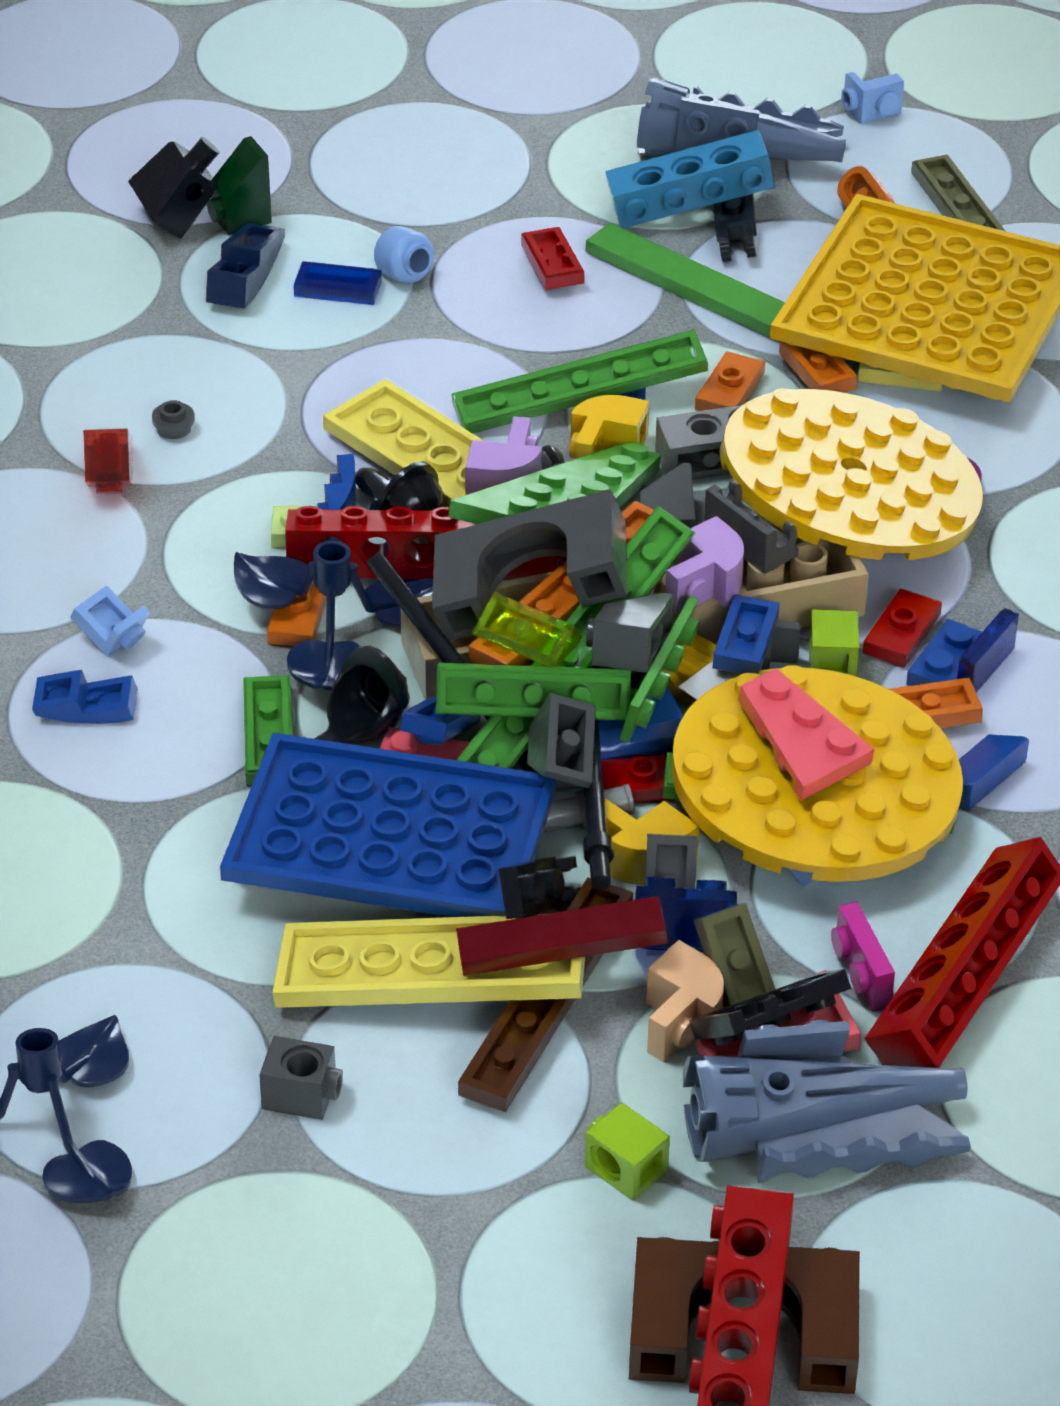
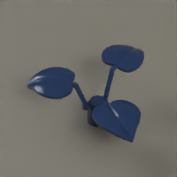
(276, 581)
(90, 1060)

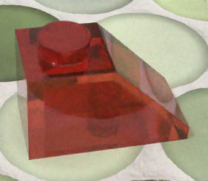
(108, 459)

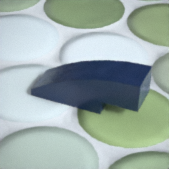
(243, 265)

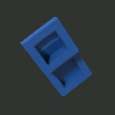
(72, 699)

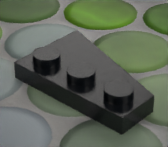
(770, 1007)

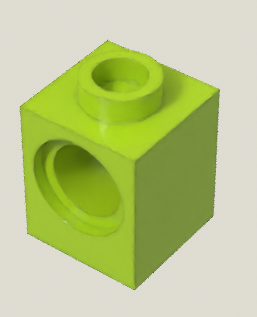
(834, 641)
(626, 1150)

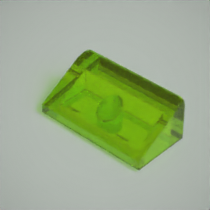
(526, 631)

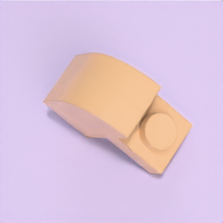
(680, 988)

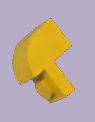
(607, 423)
(630, 837)

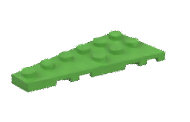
(618, 468)

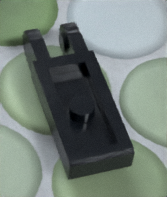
(736, 222)
(536, 886)

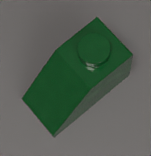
(242, 189)

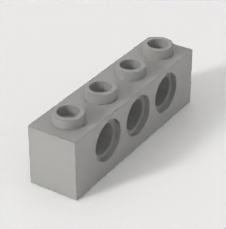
(693, 440)

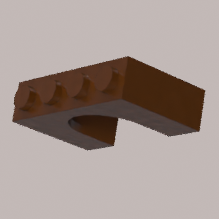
(817, 1297)

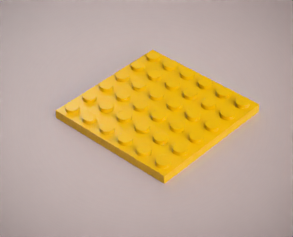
(926, 298)

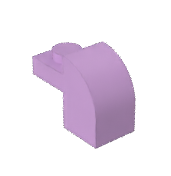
(500, 462)
(708, 566)

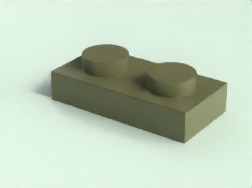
(735, 949)

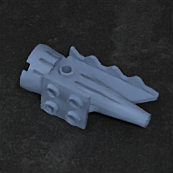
(685, 120)
(814, 1108)

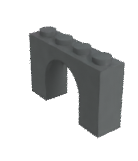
(479, 556)

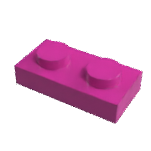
(867, 961)

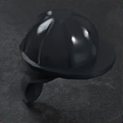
(412, 487)
(365, 698)

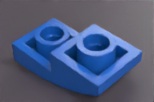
(342, 487)

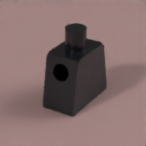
(176, 184)

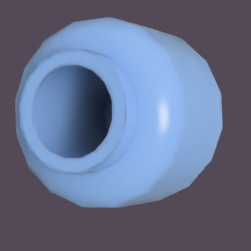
(403, 254)

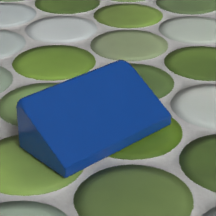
(989, 765)

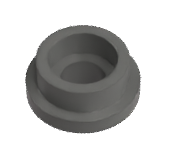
(173, 419)

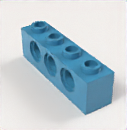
(690, 179)

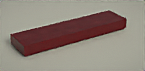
(561, 935)

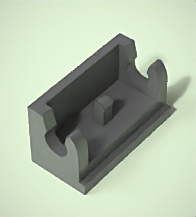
(763, 544)

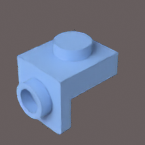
(872, 98)
(110, 621)

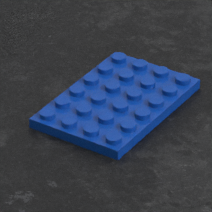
(386, 827)

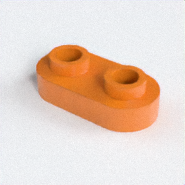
(863, 182)

